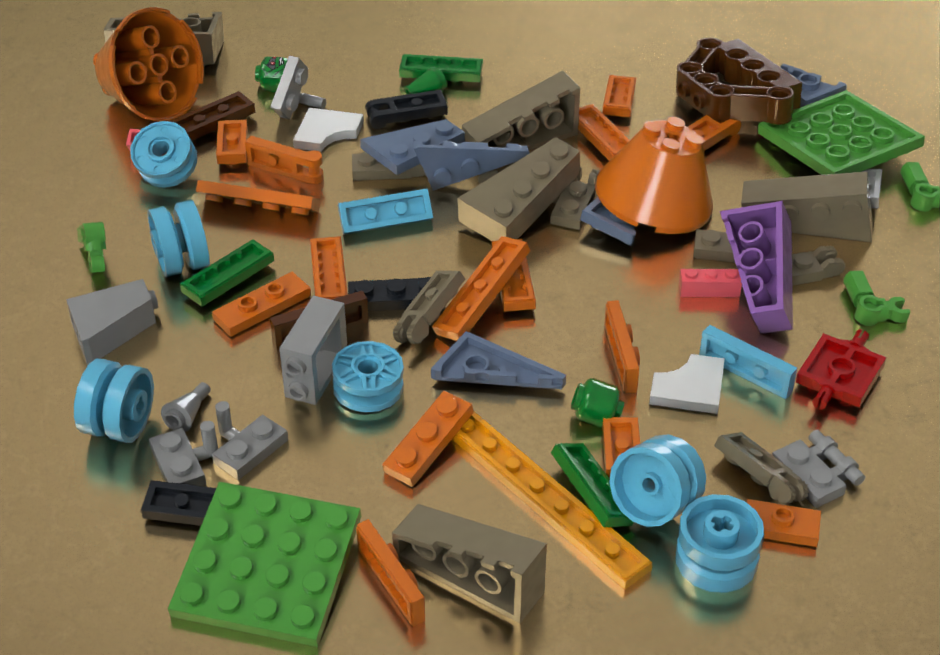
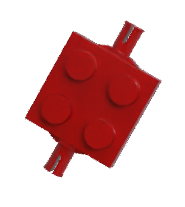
(841, 369)

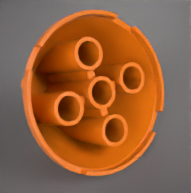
(151, 65)
(659, 179)

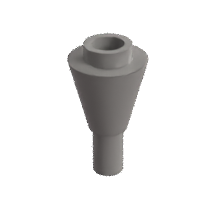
(183, 410)

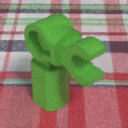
(923, 194)
(94, 240)
(871, 308)

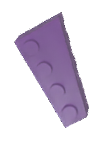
(763, 257)

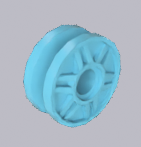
(160, 139)
(368, 376)

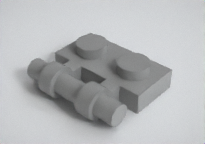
(807, 463)

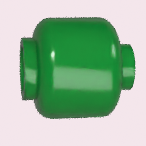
(596, 401)

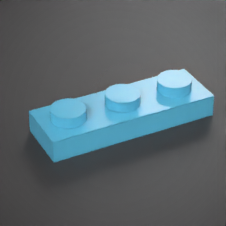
(385, 211)
(749, 361)

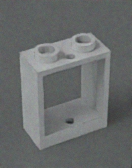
(311, 349)

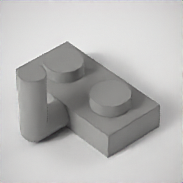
(289, 90)
(246, 447)
(177, 458)

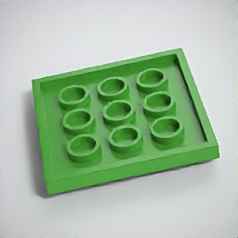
(842, 135)
(266, 564)

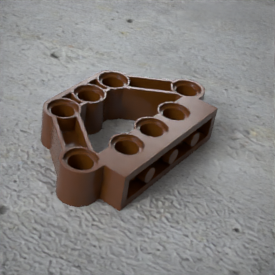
(763, 88)

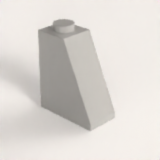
(111, 317)

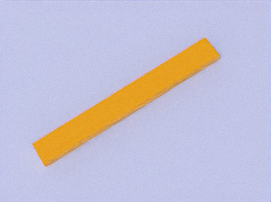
(552, 502)

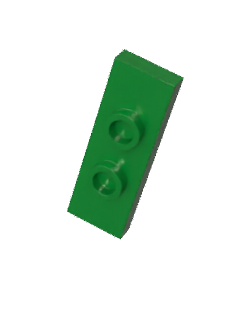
(453, 68)
(227, 272)
(590, 482)

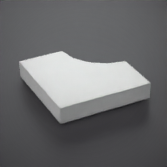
(325, 126)
(691, 387)

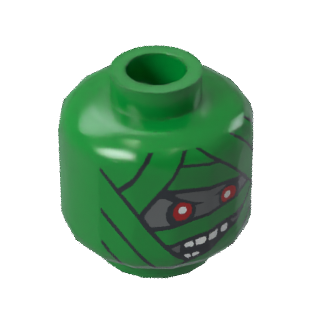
(270, 72)

